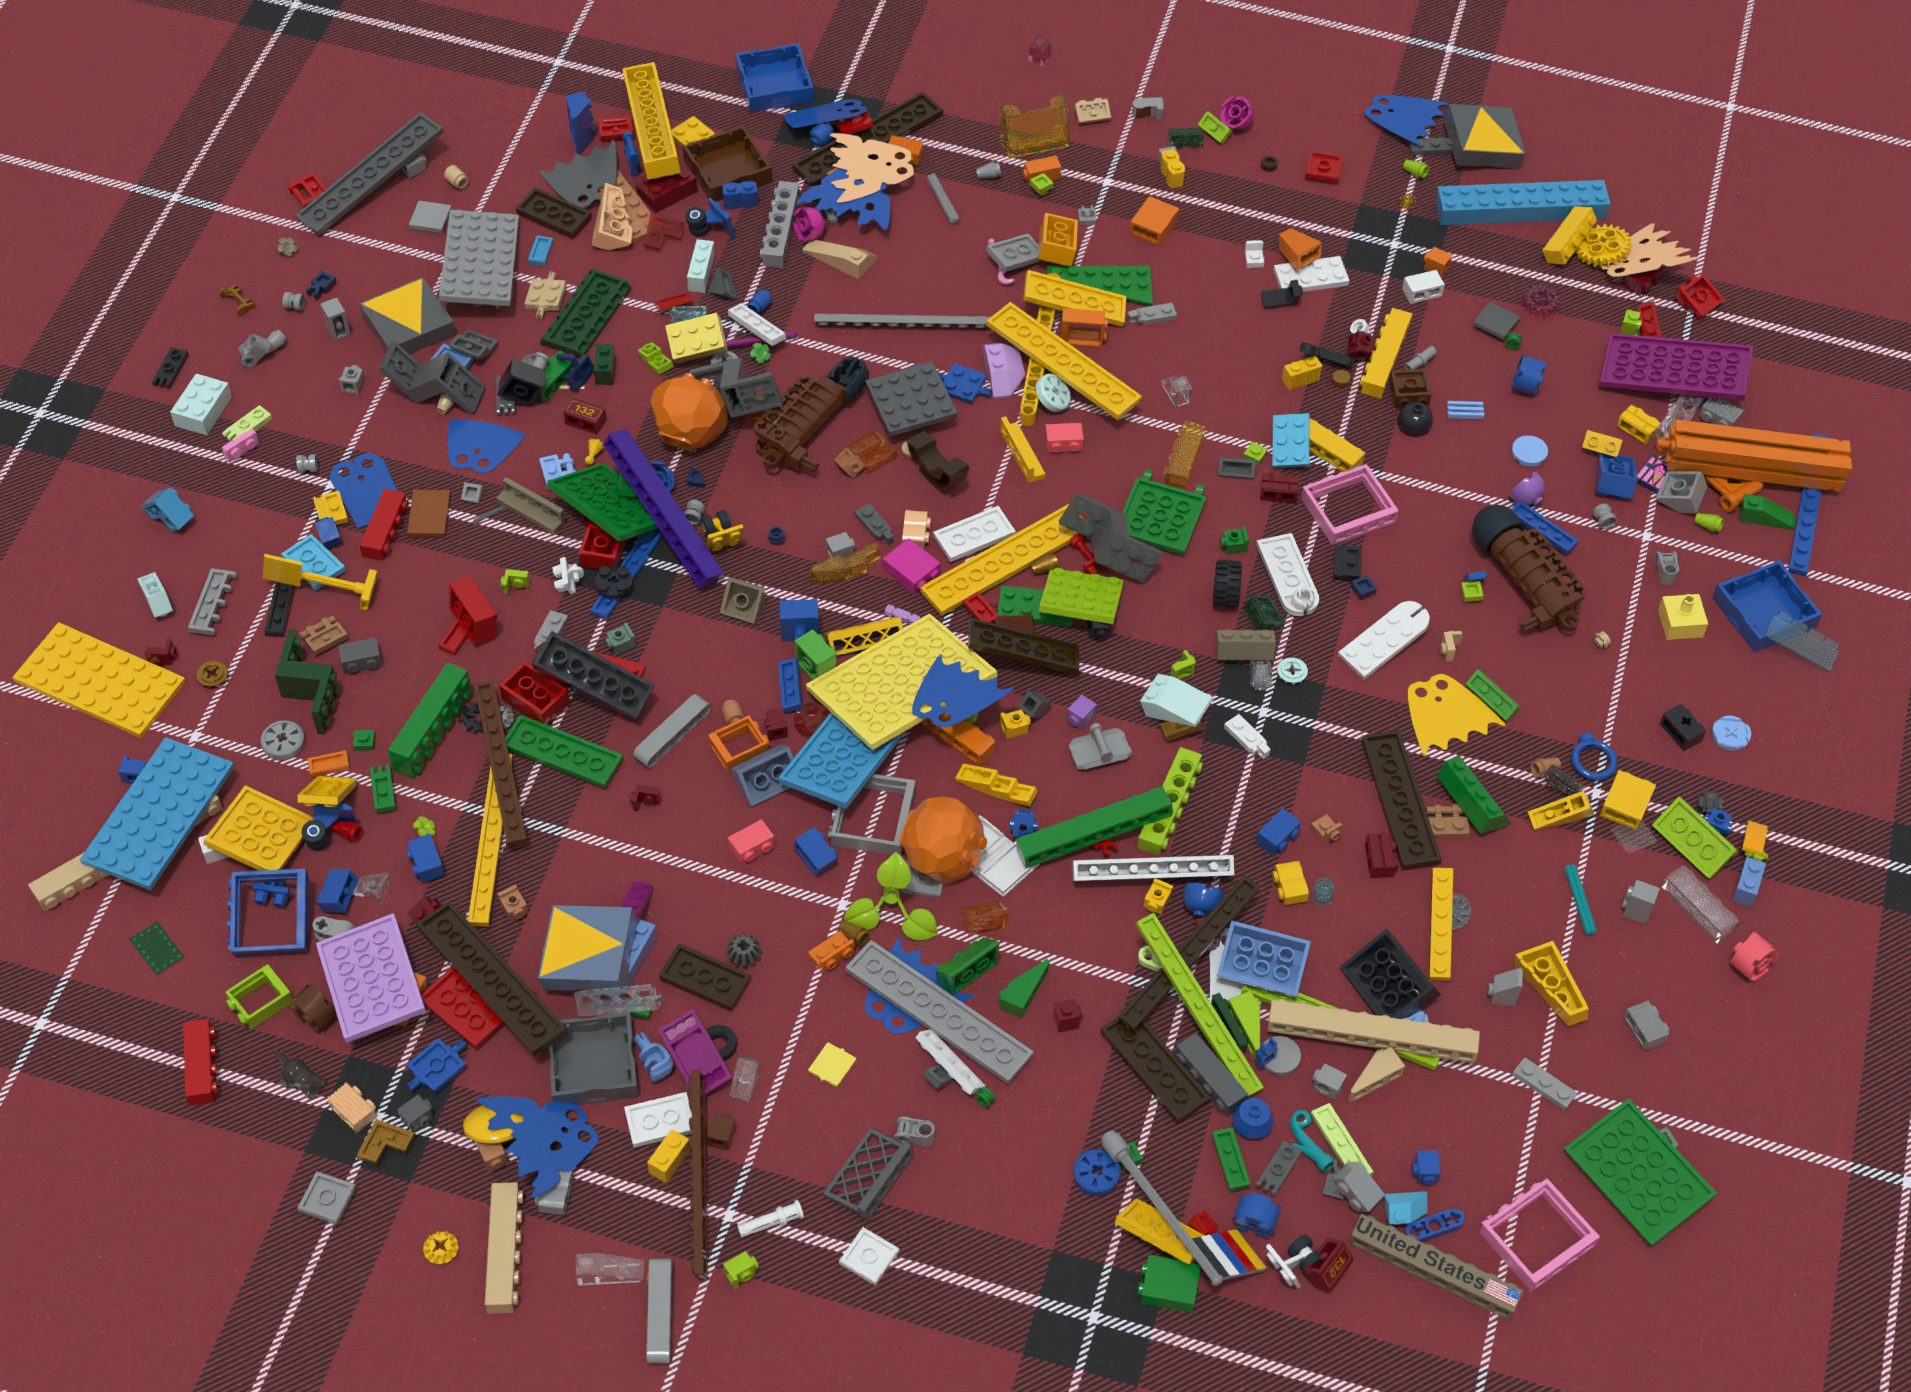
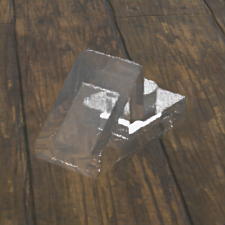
(375, 885)
(745, 1078)

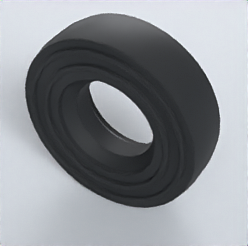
(726, 1033)

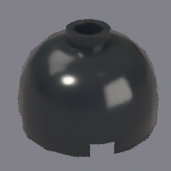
(1415, 419)

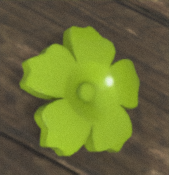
(424, 826)
(1757, 857)

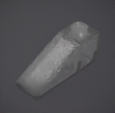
(608, 1269)

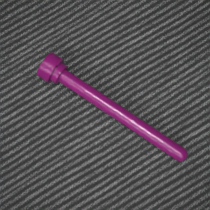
(749, 341)

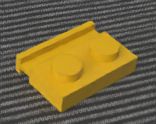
(331, 506)

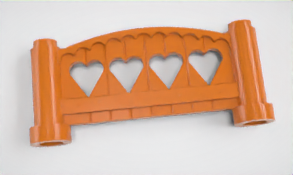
(1733, 492)

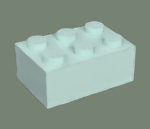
(201, 404)

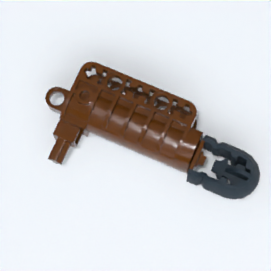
(806, 414)

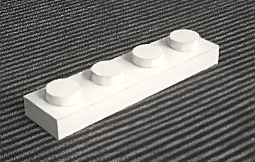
(756, 324)
(949, 1060)

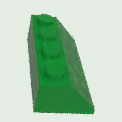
(1471, 796)

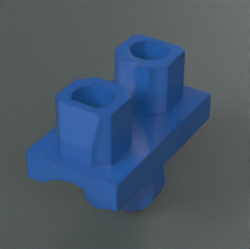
(272, 889)

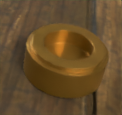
(1341, 378)

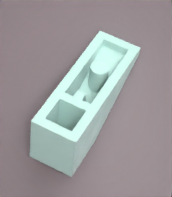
(155, 595)

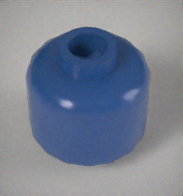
(821, 134)

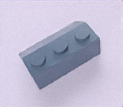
(759, 775)

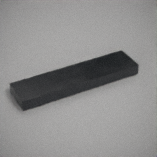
(279, 610)

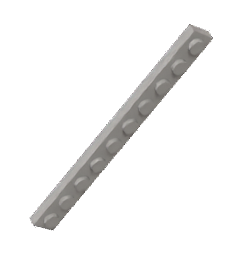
(893, 320)

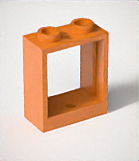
(1083, 337)
(732, 731)

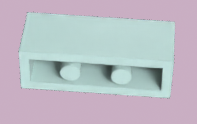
(700, 266)

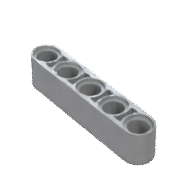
(672, 730)
(659, 1311)

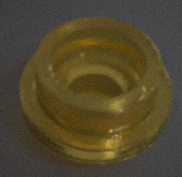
(1407, 201)

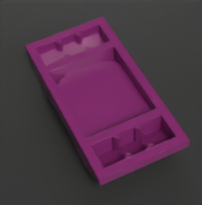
(695, 1050)

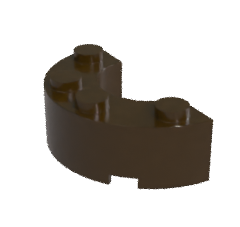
(933, 465)

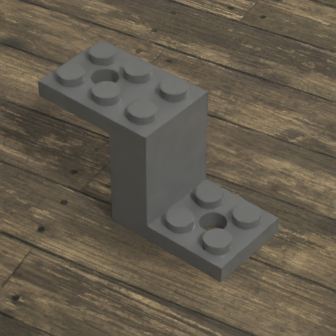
(432, 377)
(739, 388)
(1110, 537)

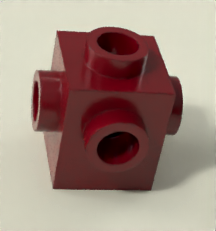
(1360, 345)

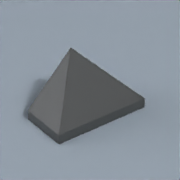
(722, 285)
(1237, 467)

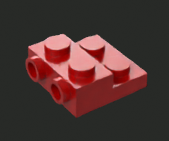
(1699, 295)

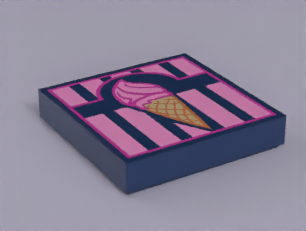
(1652, 474)

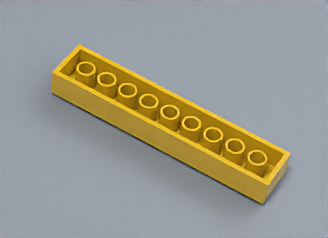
(651, 121)

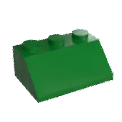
(968, 965)

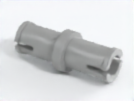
(1421, 358)

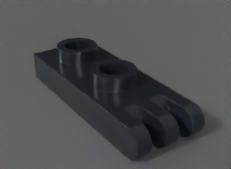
(170, 367)

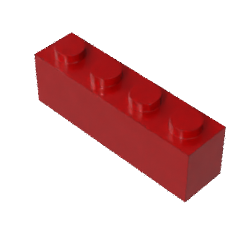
(383, 524)
(199, 1062)

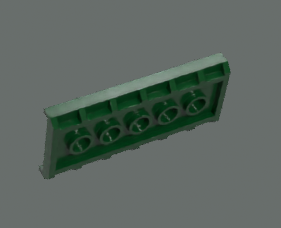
(586, 313)

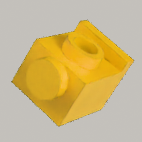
(1014, 723)
(1158, 896)

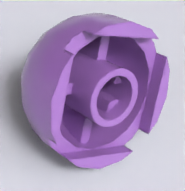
(1529, 490)

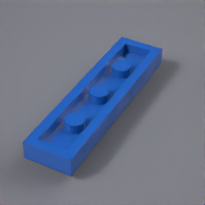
(1555, 535)

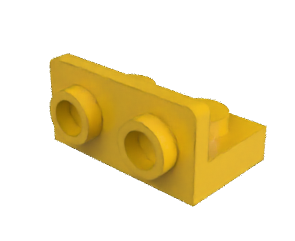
(1602, 443)

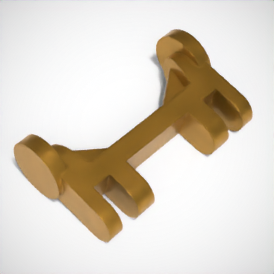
(235, 292)

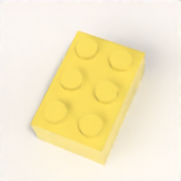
(696, 338)

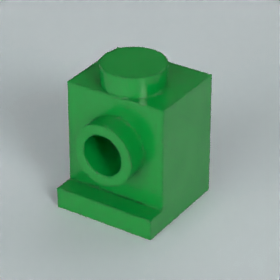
(1235, 541)

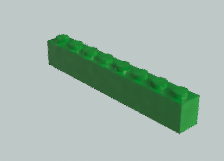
(1094, 827)

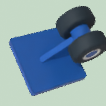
(699, 220)
(315, 830)

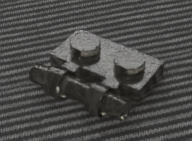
(1562, 781)

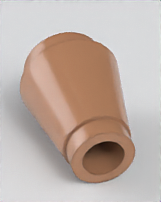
(1540, 766)

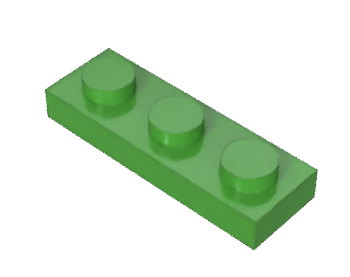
(1493, 695)

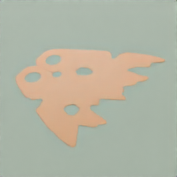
(871, 171)
(1657, 252)

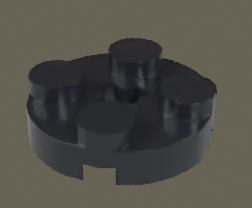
(610, 573)

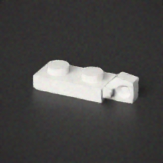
(1247, 736)

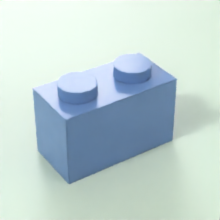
(1748, 882)

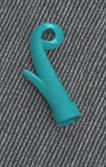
(1308, 1146)

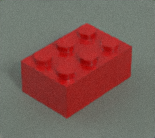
(473, 611)
(534, 694)

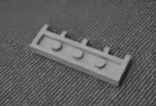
(210, 601)

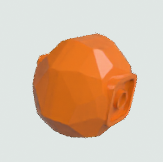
(688, 412)
(943, 839)

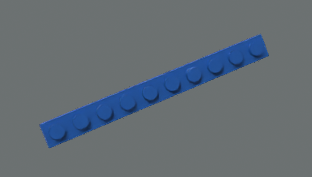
(1805, 529)

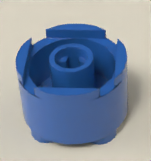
(1528, 375)
(1256, 1214)

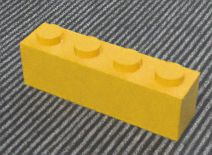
(1569, 235)
(1334, 448)

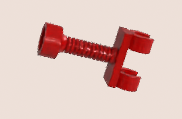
(1077, 541)

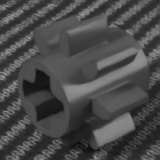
(1709, 801)

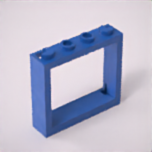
(234, 906)

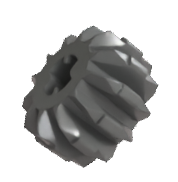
(743, 950)

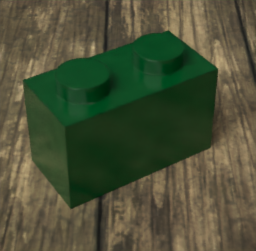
(604, 364)

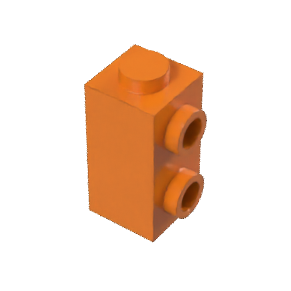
(1049, 166)

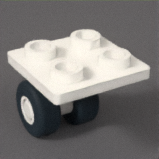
(1300, 1254)

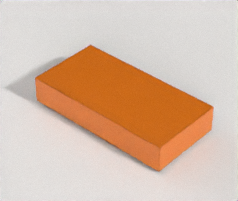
(328, 764)

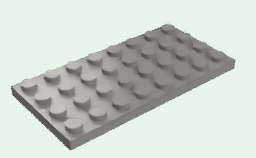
(479, 258)

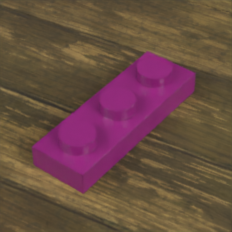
(638, 897)

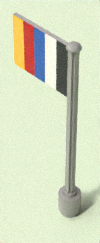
(1219, 1254)

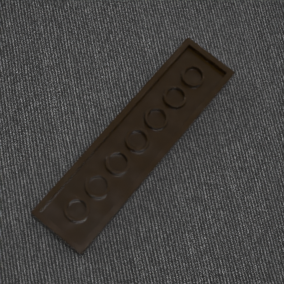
(1401, 799)

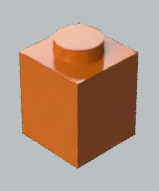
(1437, 260)

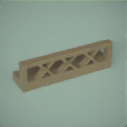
(531, 506)

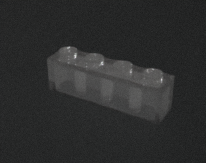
(1700, 903)

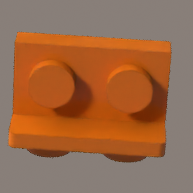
(832, 951)

